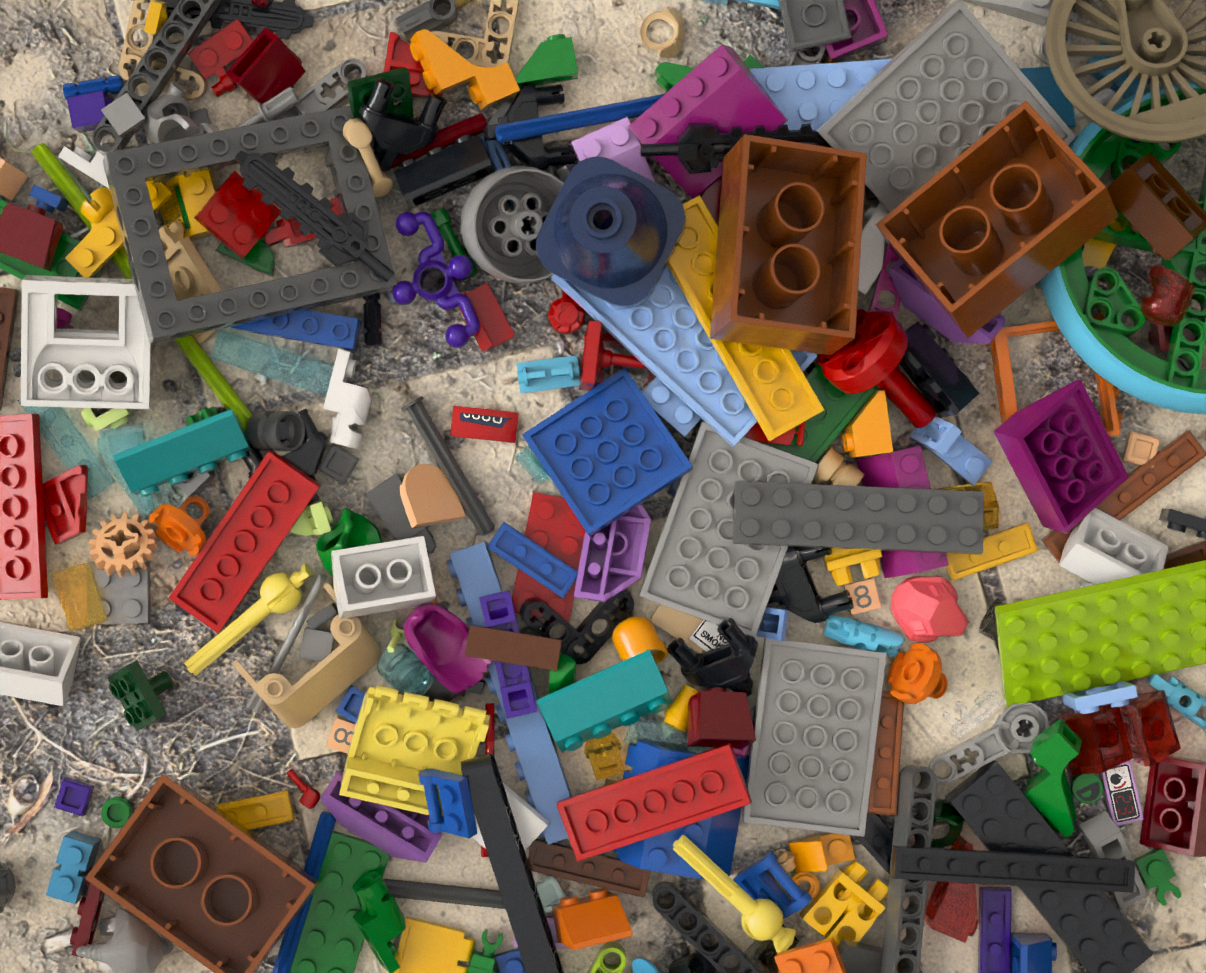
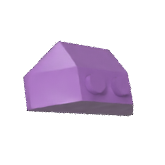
(923, 305)
(613, 557)
(390, 829)

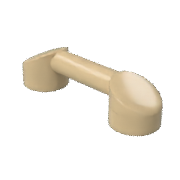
(360, 137)

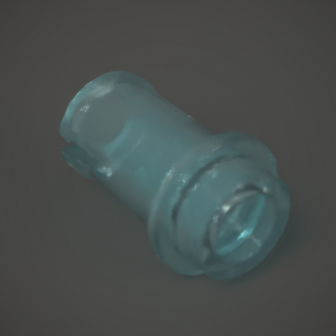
(532, 465)

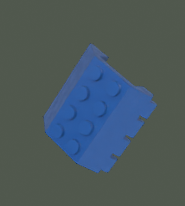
(713, 835)

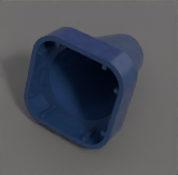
(630, 255)

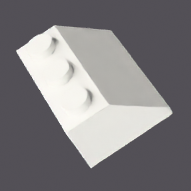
(1110, 550)
(382, 577)
(37, 663)

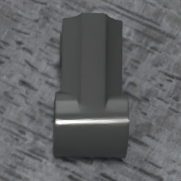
(425, 18)

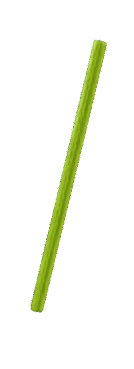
(187, 344)

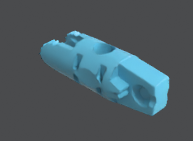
(863, 635)
(1174, 691)

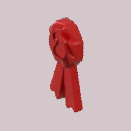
(566, 315)

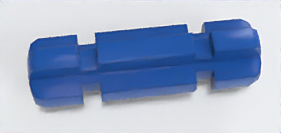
(113, 85)

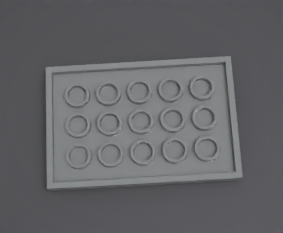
(695, 555)
(814, 737)

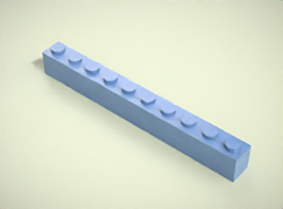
(528, 732)

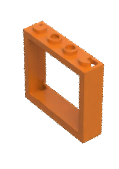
(1004, 379)

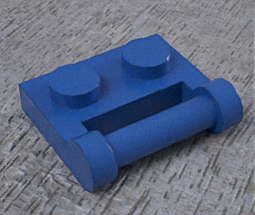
(455, 803)
(760, 885)

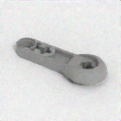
(312, 98)
(996, 741)

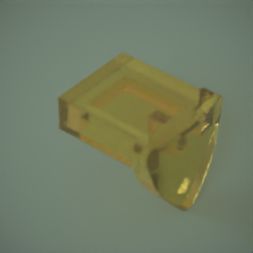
(605, 756)

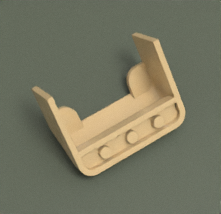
(324, 682)

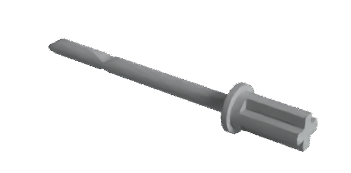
(273, 108)
(255, 702)

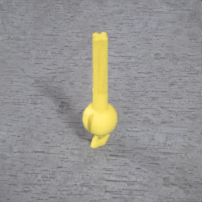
(278, 594)
(760, 917)

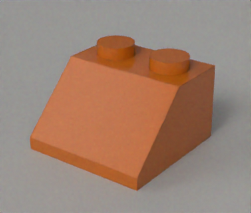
(590, 919)

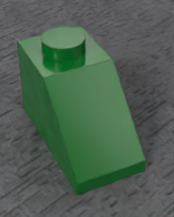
(550, 63)

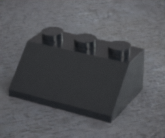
(443, 170)

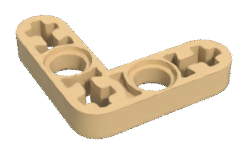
(483, 46)
(133, 52)

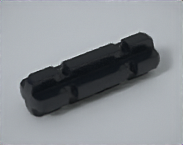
(372, 320)

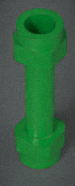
(442, 221)

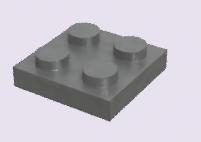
(125, 598)

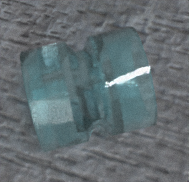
(405, 671)

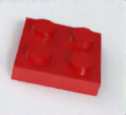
(237, 215)

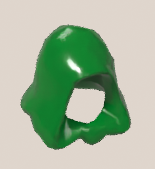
(349, 532)

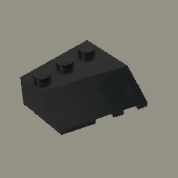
(935, 373)

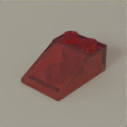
(953, 904)

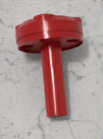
(873, 361)

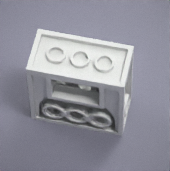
(82, 349)

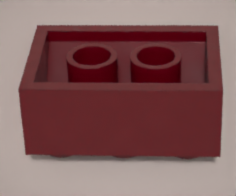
(1176, 807)

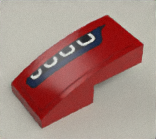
(484, 424)

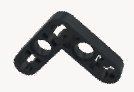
(575, 636)

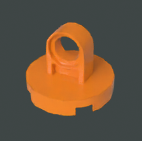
(178, 528)
(917, 675)

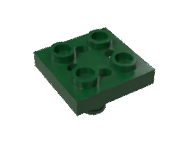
(361, 89)
(139, 694)

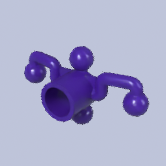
(431, 260)

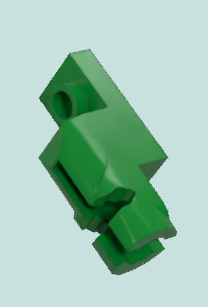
(379, 918)

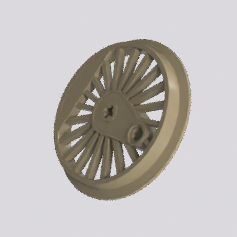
(1150, 48)

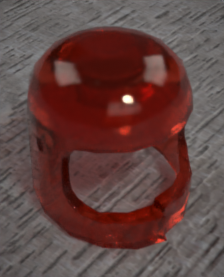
(1167, 302)

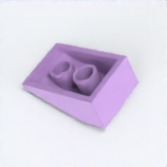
(615, 143)

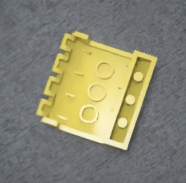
(400, 738)

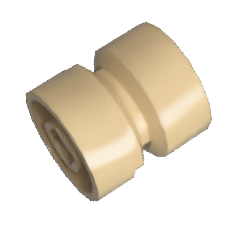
(833, 471)

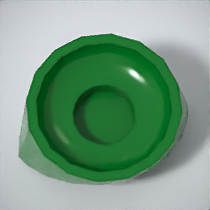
(564, 675)

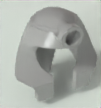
(170, 117)
(132, 948)

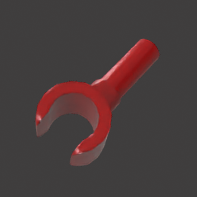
(310, 796)

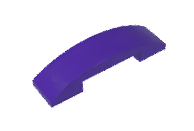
(513, 679)

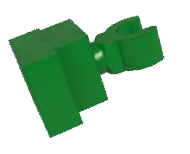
(484, 961)

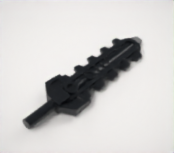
(277, 16)
(703, 146)
(341, 236)

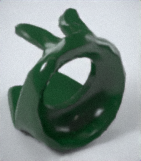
(947, 813)

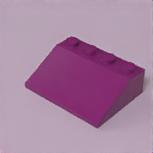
(714, 92)
(1062, 456)

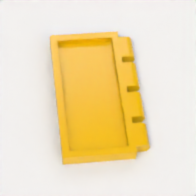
(433, 948)

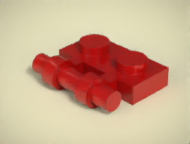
(220, 51)

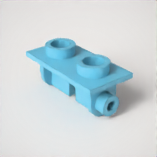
(548, 374)

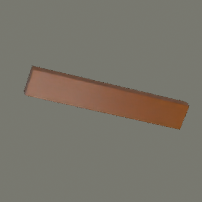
(1141, 484)

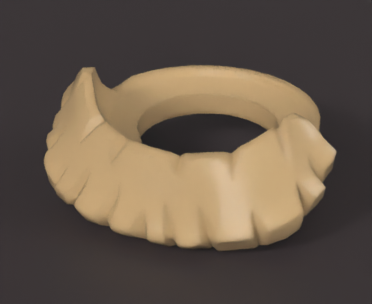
(673, 18)

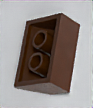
(1157, 206)

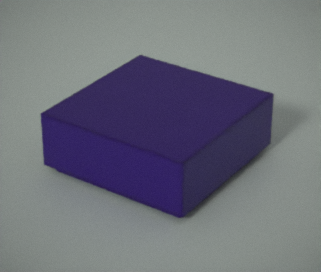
(74, 796)

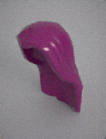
(440, 644)

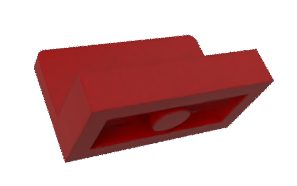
(493, 324)

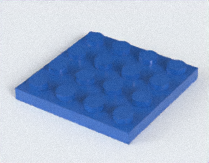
(607, 452)

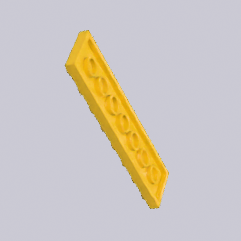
(764, 375)

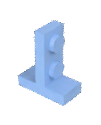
(952, 448)

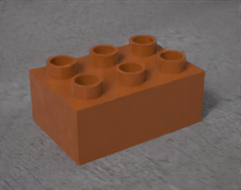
(998, 219)
(788, 245)
(202, 879)

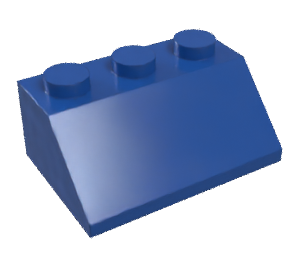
(1032, 953)

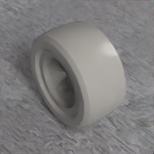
(486, 207)

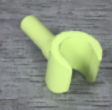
(397, 635)

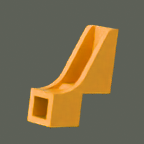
(447, 70)

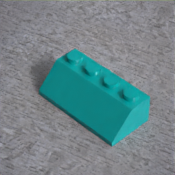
(182, 453)
(605, 701)

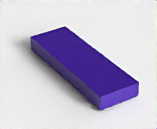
(994, 930)

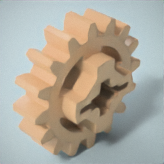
(122, 544)

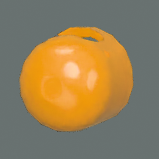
(637, 636)

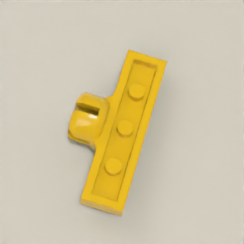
(105, 236)

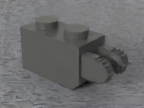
(390, 507)

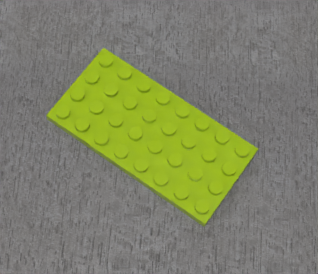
(1102, 634)

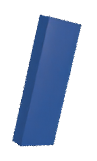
(533, 559)

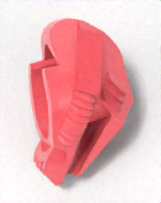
(927, 609)

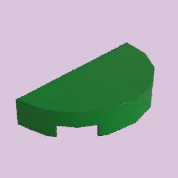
(259, 257)

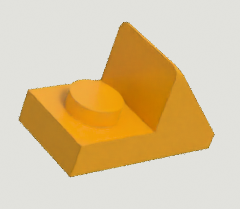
(820, 851)

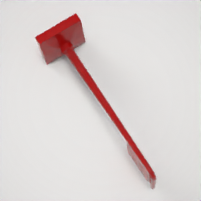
(596, 357)

